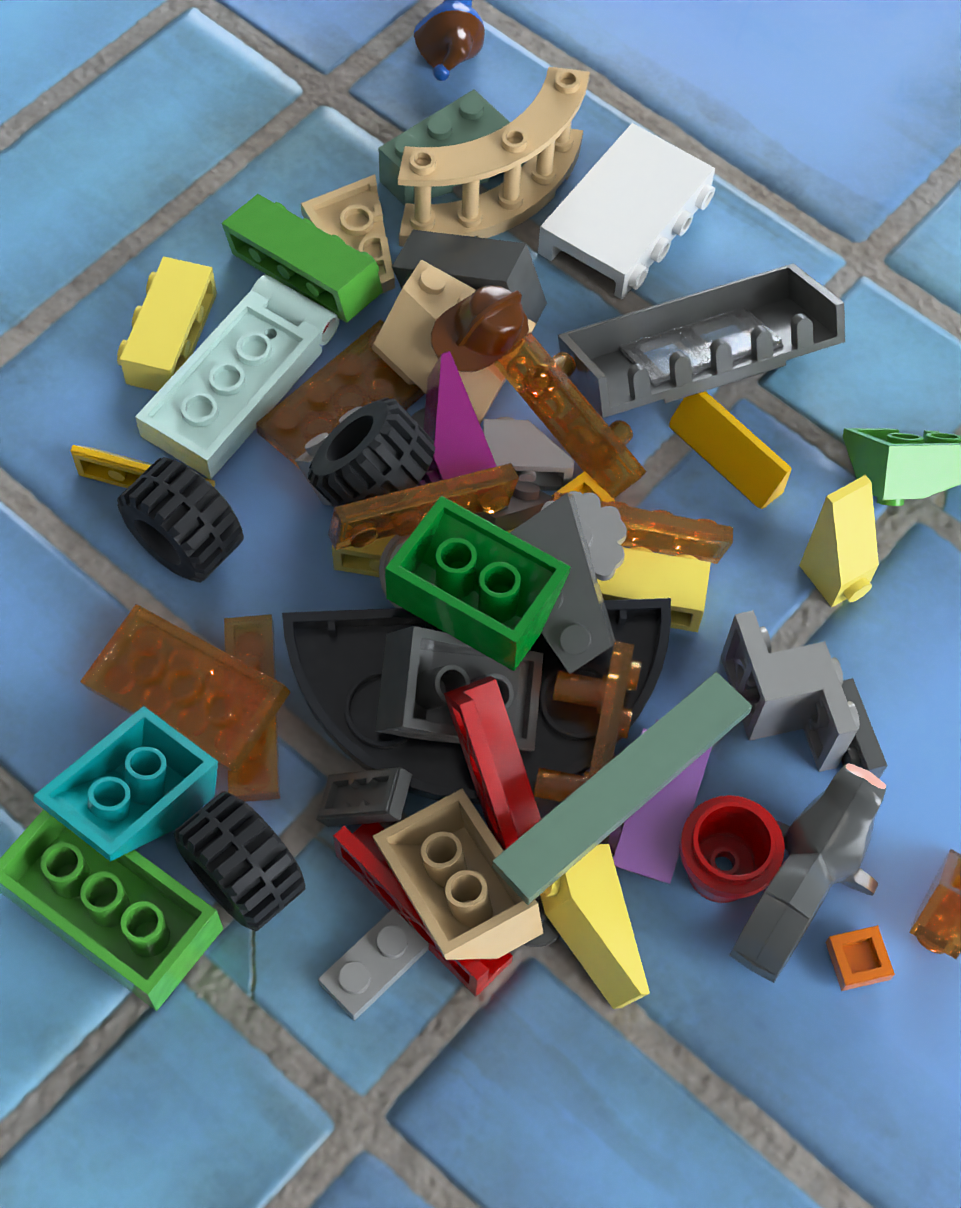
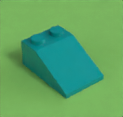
(131, 786)

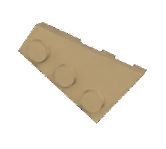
(357, 219)

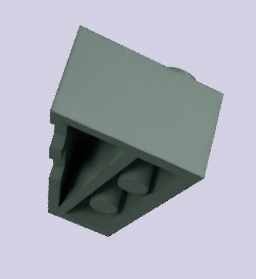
(454, 124)

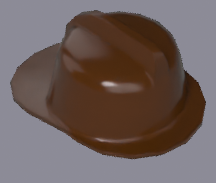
(480, 328)

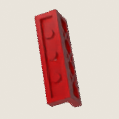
(493, 759)
(367, 863)

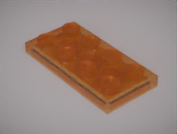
(344, 383)
(186, 684)

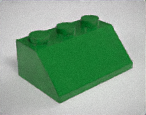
(476, 582)

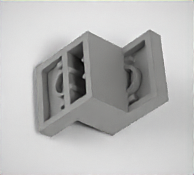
(790, 690)

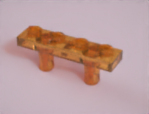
(569, 415)
(614, 722)

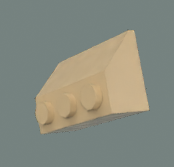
(448, 875)

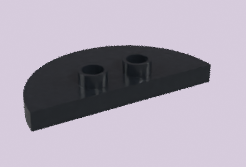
(340, 673)

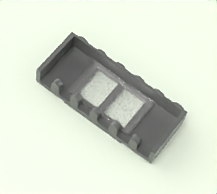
(695, 348)

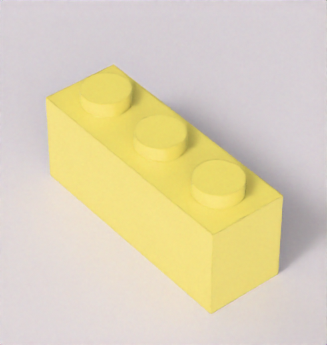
(167, 323)

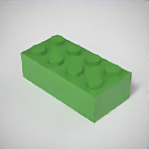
(114, 913)

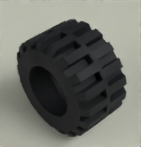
(371, 454)
(180, 519)
(240, 860)

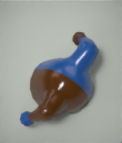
(449, 36)

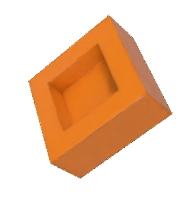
(859, 958)

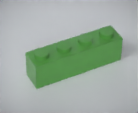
(303, 257)

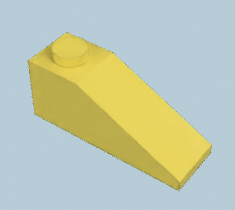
(843, 544)
(595, 924)

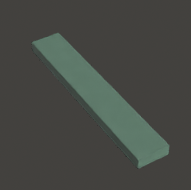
(620, 788)

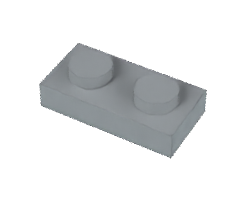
(373, 964)

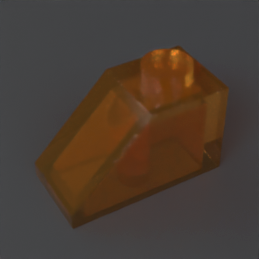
(939, 915)

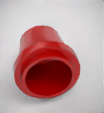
(733, 830)

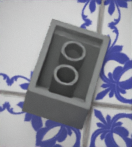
(427, 664)

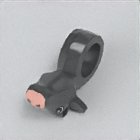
(823, 850)

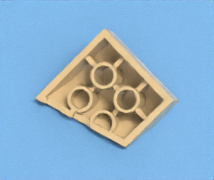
(406, 335)

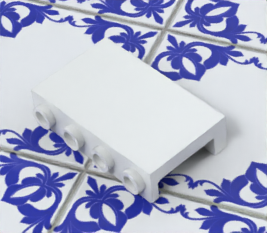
(629, 208)

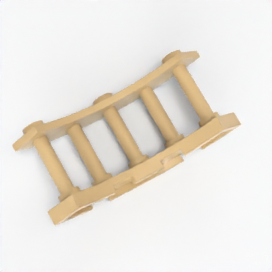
(537, 135)

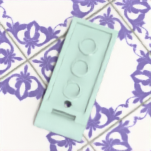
(237, 376)

